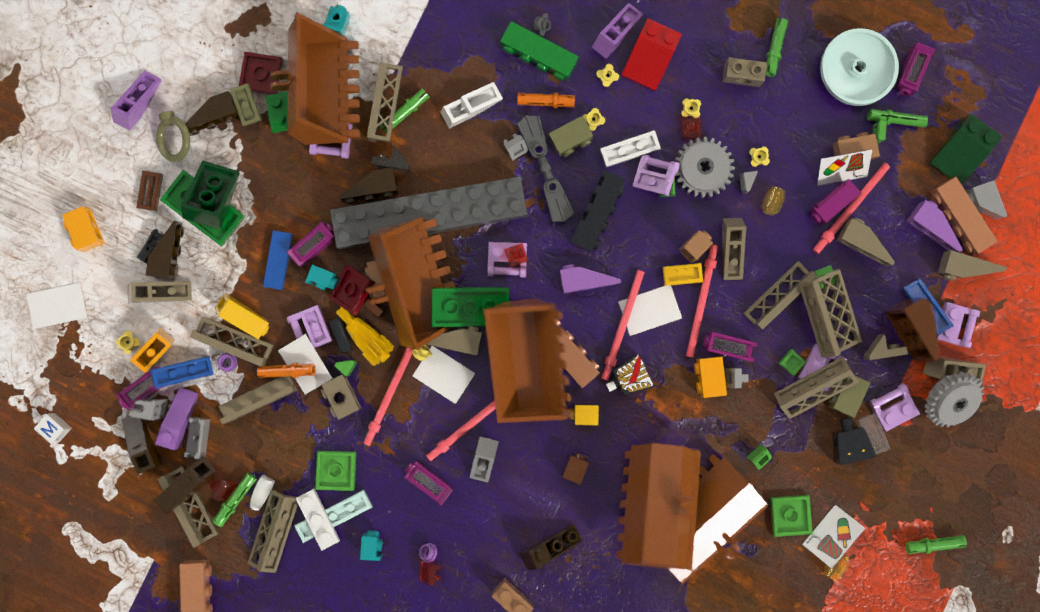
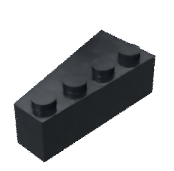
(597, 211)

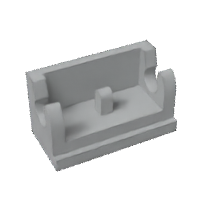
(153, 409)
(197, 437)

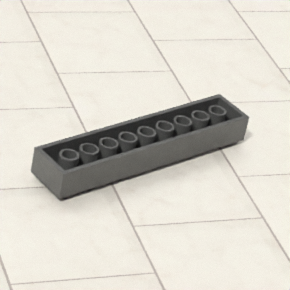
(450, 207)

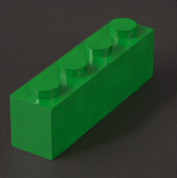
(538, 51)

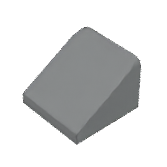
(747, 180)

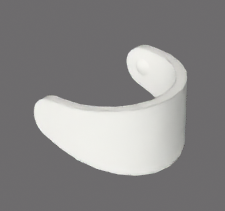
(261, 492)

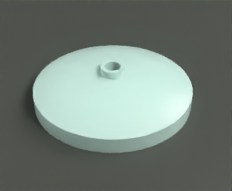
(872, 57)

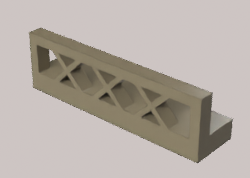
(378, 102)
(784, 301)
(229, 348)
(814, 385)
(257, 398)
(184, 513)
(275, 533)

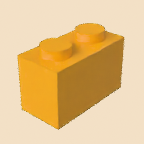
(82, 229)
(152, 350)
(711, 377)

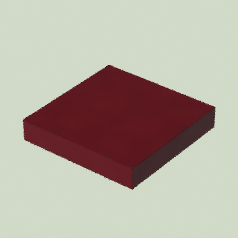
(257, 71)
(351, 290)

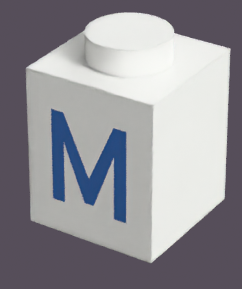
(52, 428)

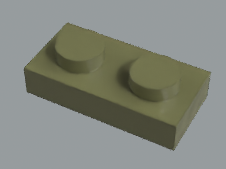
(246, 104)

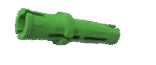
(774, 55)
(410, 106)
(897, 118)
(237, 495)
(928, 545)

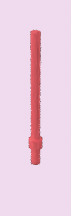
(828, 236)
(710, 264)
(611, 360)
(374, 425)
(444, 445)

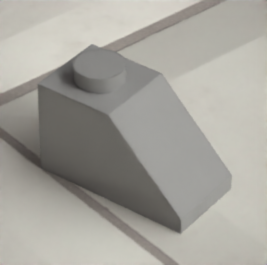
(987, 200)
(484, 459)

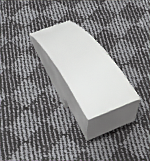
(470, 105)

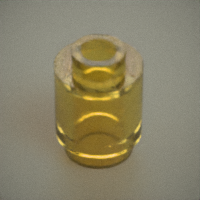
(773, 200)
(838, 570)

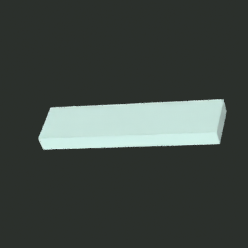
(338, 513)

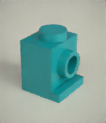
(340, 25)
(321, 278)
(371, 546)

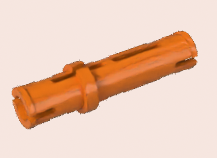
(546, 100)
(294, 370)

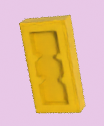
(682, 274)

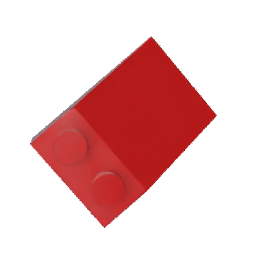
(651, 54)

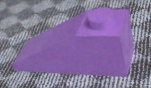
(616, 30)
(134, 101)
(933, 223)
(580, 279)
(176, 421)

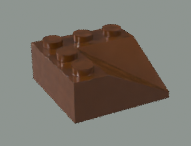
(916, 328)

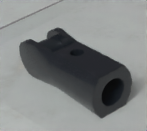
(148, 246)
(340, 335)

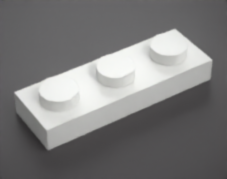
(630, 149)
(318, 519)

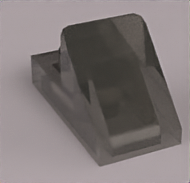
(396, 162)

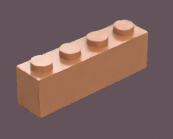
(963, 216)
(577, 364)
(195, 586)

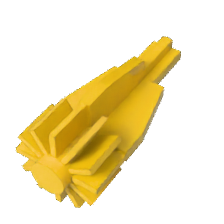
(375, 346)

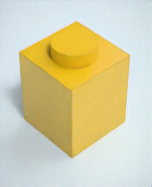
(585, 414)

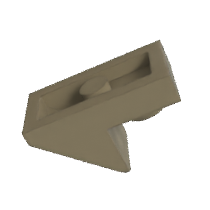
(878, 349)

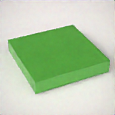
(335, 470)
(791, 515)

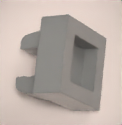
(516, 146)
(734, 377)

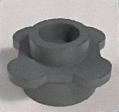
(542, 24)

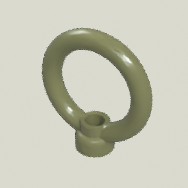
(168, 119)

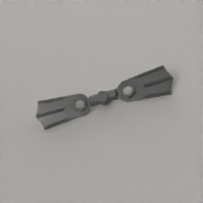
(557, 200)

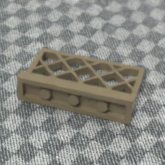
(821, 317)

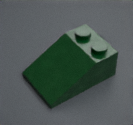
(965, 148)
(210, 195)

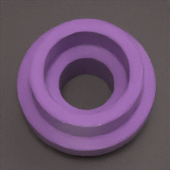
(221, 362)
(428, 552)

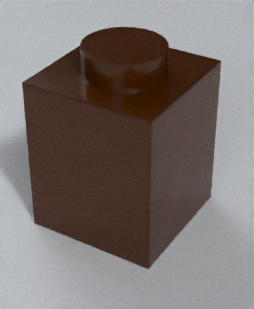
(575, 468)

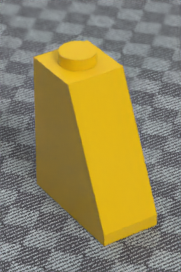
(241, 316)

